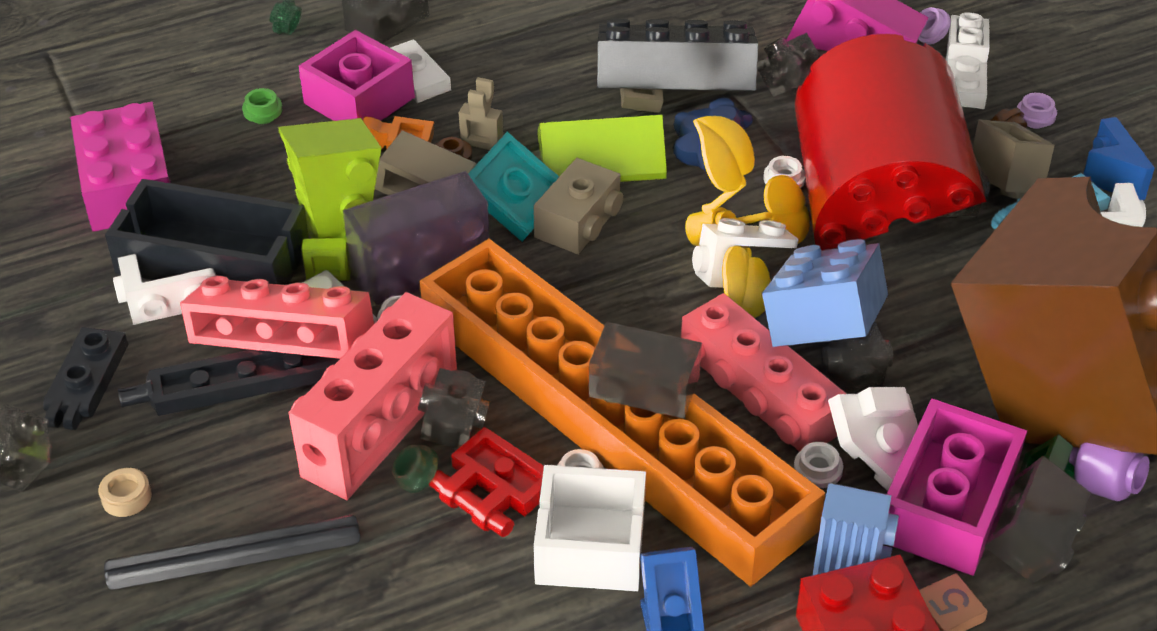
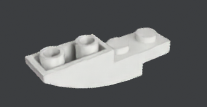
(968, 57)

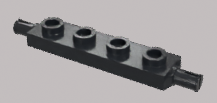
(224, 379)

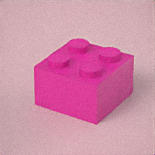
(357, 79)

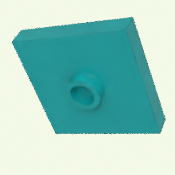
(512, 184)

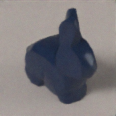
(688, 145)

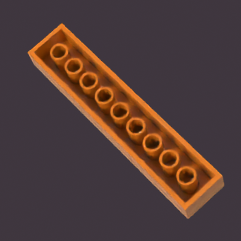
(698, 469)

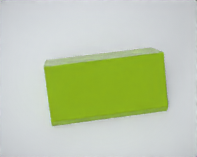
(619, 144)

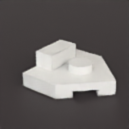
(875, 427)

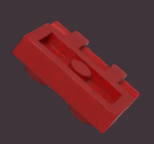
(498, 468)

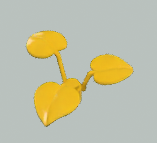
(727, 159)

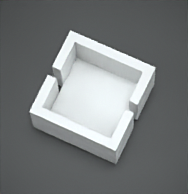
(590, 528)

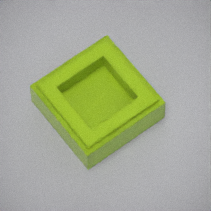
(328, 255)

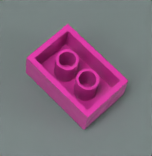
(113, 155)
(953, 484)

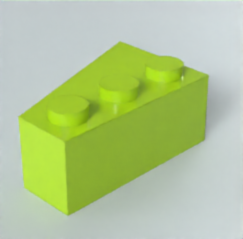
(332, 170)

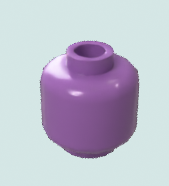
(1109, 471)

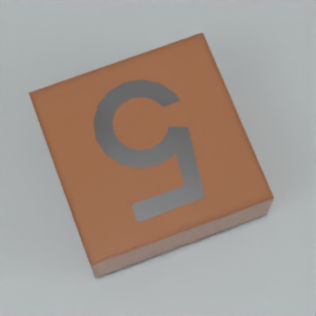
(953, 604)

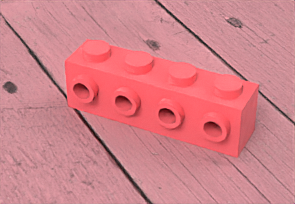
(276, 316)
(765, 378)

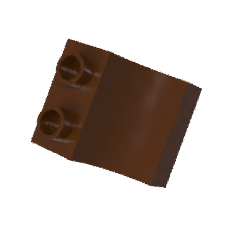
(1067, 319)

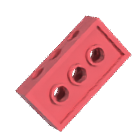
(371, 395)

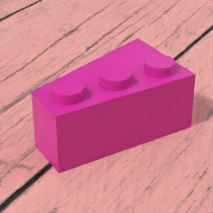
(839, 21)

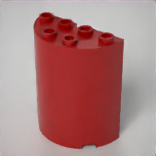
(882, 139)

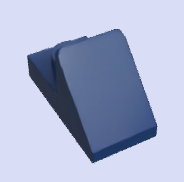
(1117, 159)
(671, 590)

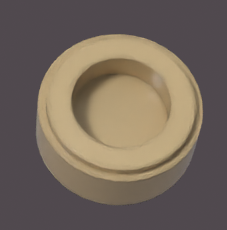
(125, 492)

